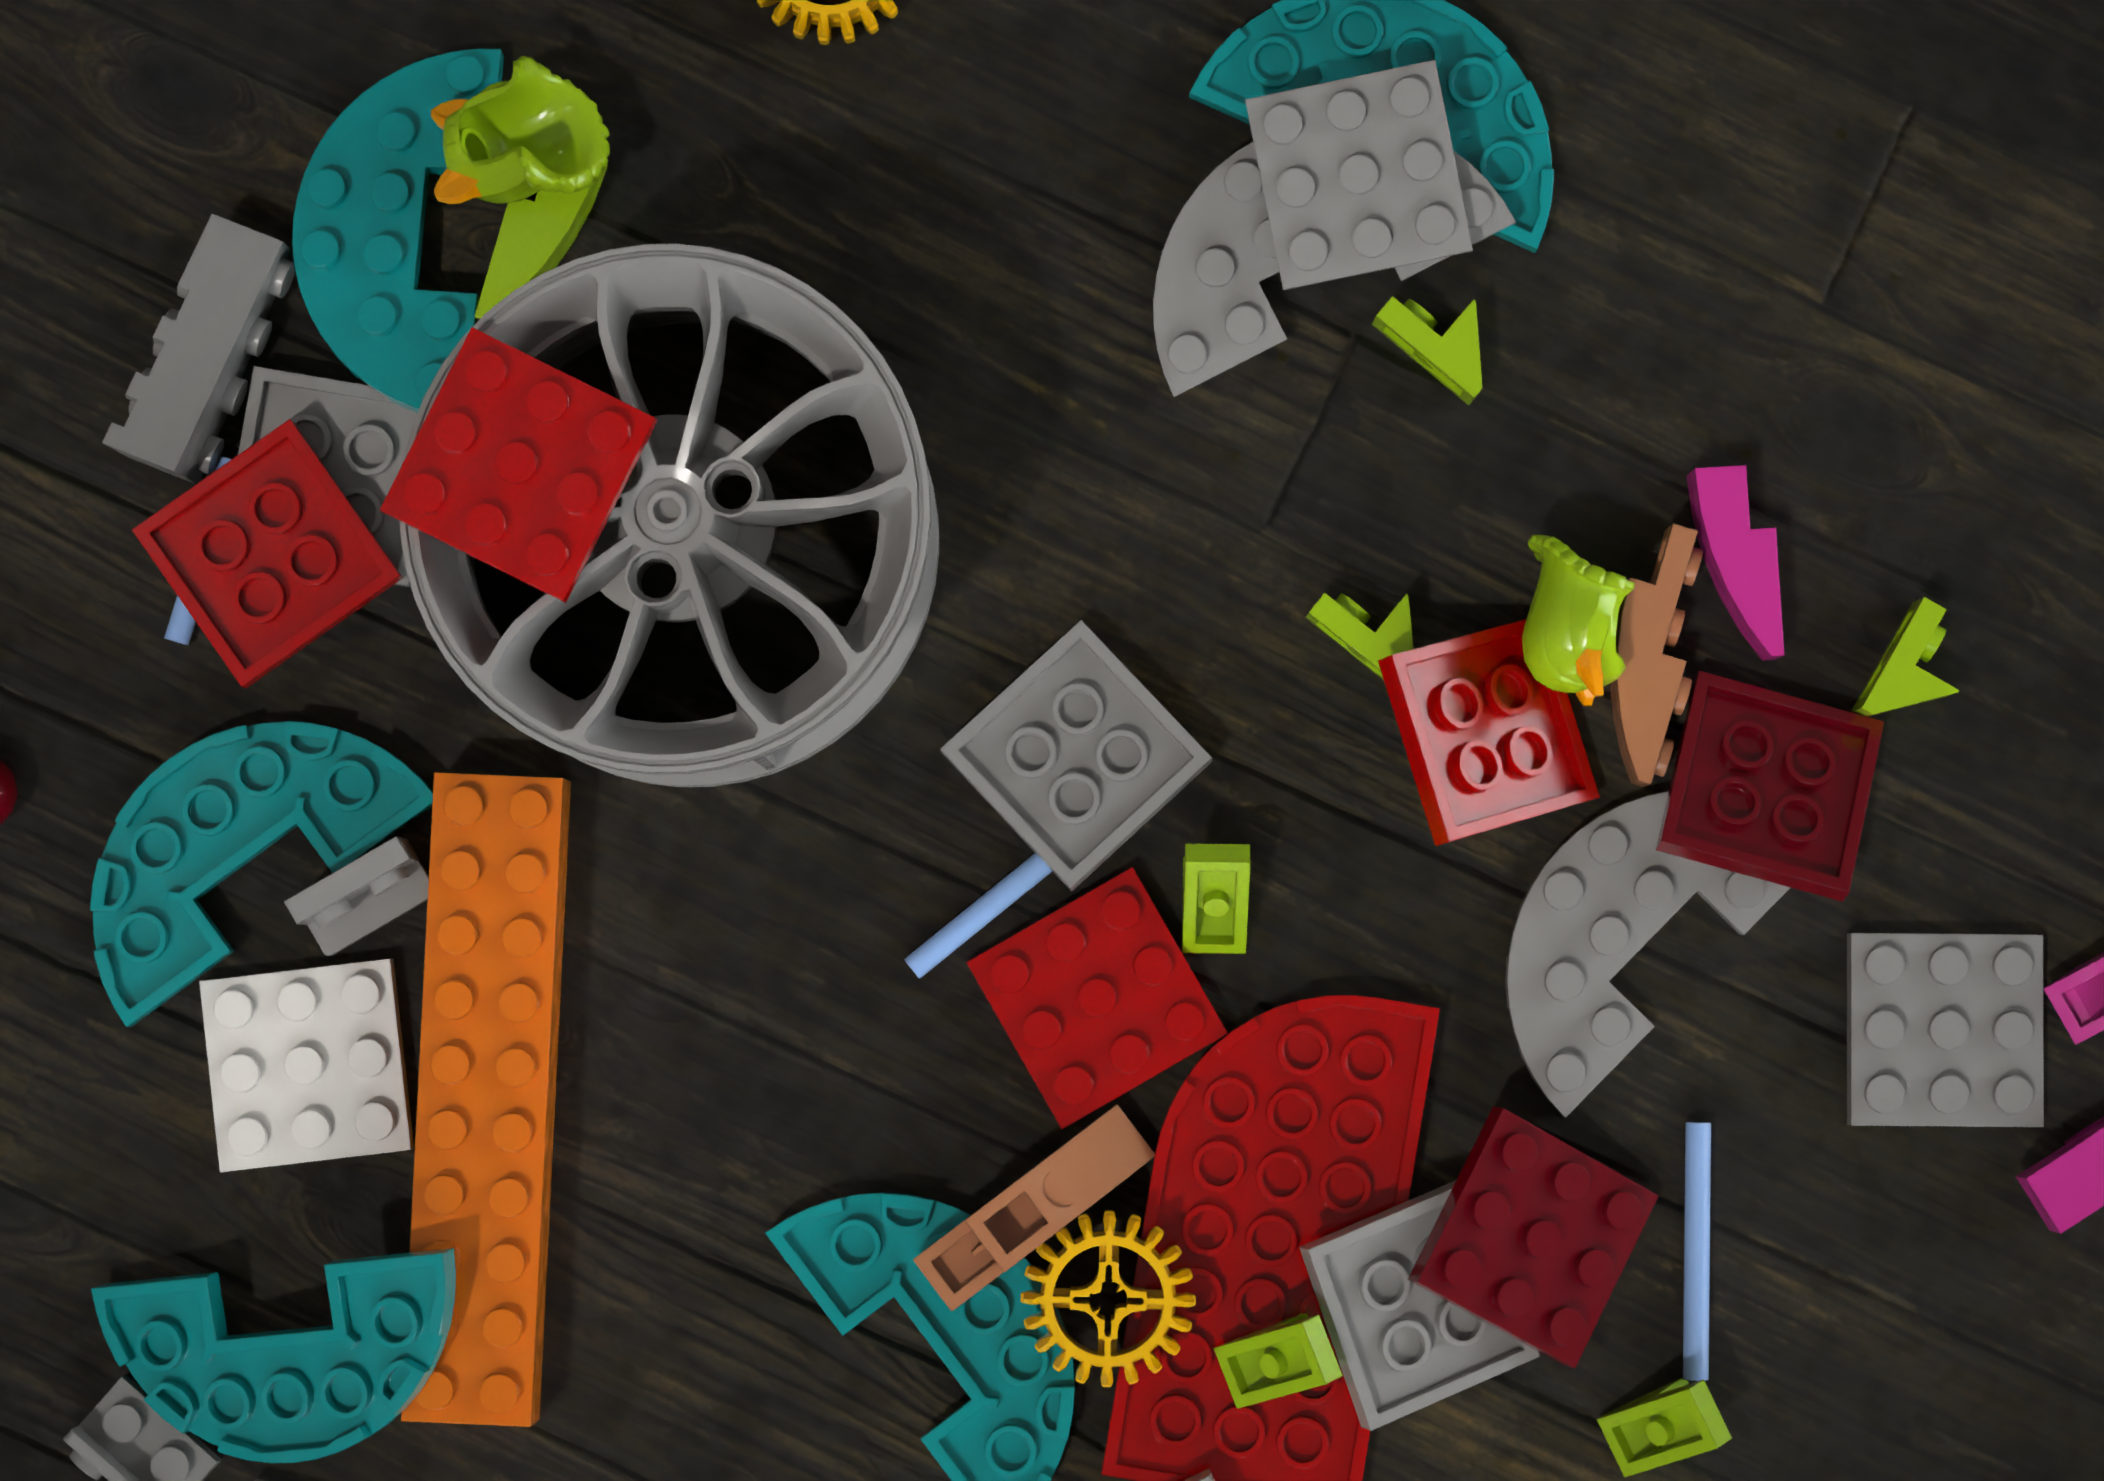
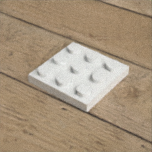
(306, 1065)

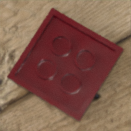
(1770, 786)
(1533, 1237)

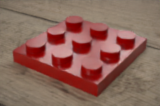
(518, 465)
(267, 553)
(1485, 734)
(1097, 998)

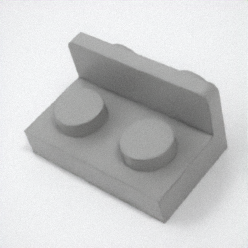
(362, 896)
(133, 1443)

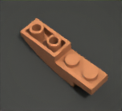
(1653, 681)
(1034, 1208)

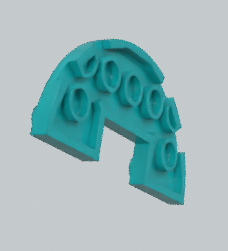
(1486, 97)
(364, 227)
(210, 817)
(860, 1256)
(290, 1389)

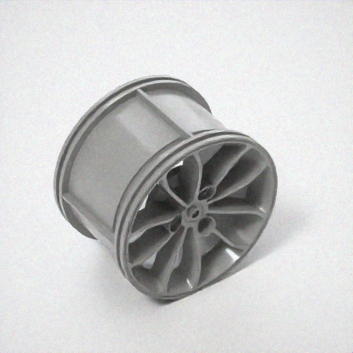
(676, 520)

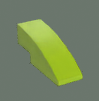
(534, 240)

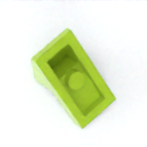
(1449, 358)
(1345, 624)
(1896, 677)
(1215, 898)
(1278, 1360)
(1664, 1427)

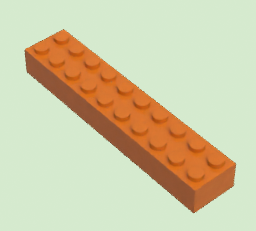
(490, 1084)

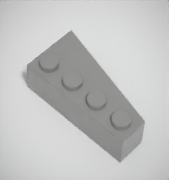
(204, 351)

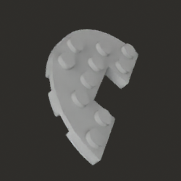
(1219, 250)
(1580, 927)

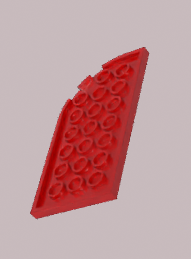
(1264, 1149)

